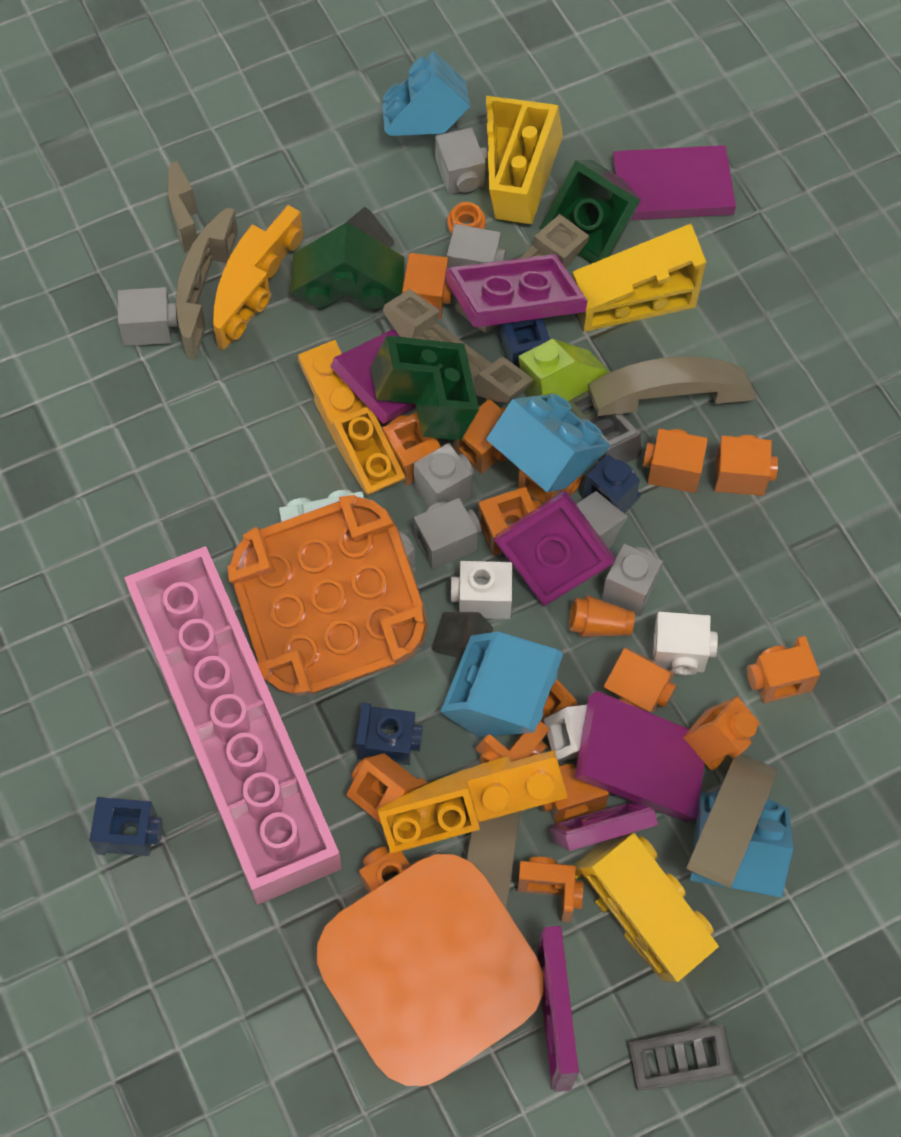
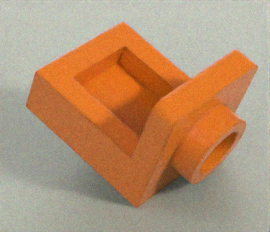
(525, 746)
(544, 876)

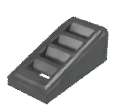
(626, 439)
(678, 1041)

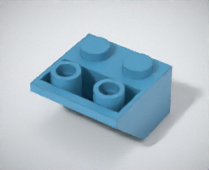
(426, 100)
(547, 440)
(501, 685)
(767, 855)

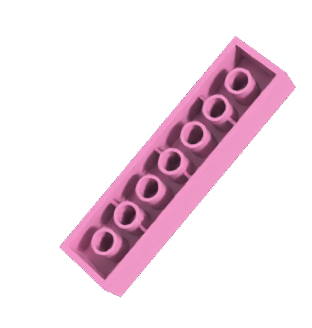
(233, 726)

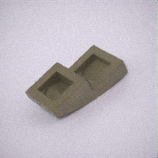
(182, 205)

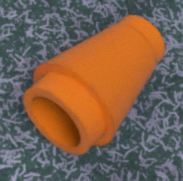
(599, 618)

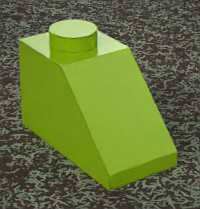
(560, 369)

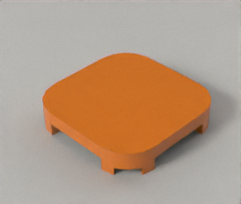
(328, 596)
(429, 969)

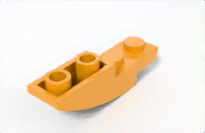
(245, 277)
(350, 422)
(469, 797)

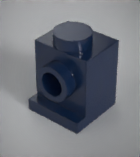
(521, 337)
(615, 481)
(373, 741)
(116, 815)

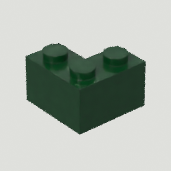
(350, 265)
(433, 378)

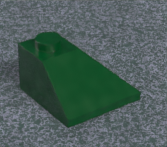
(596, 204)

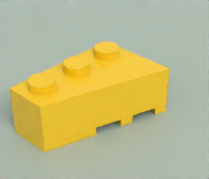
(520, 154)
(643, 280)
(647, 905)

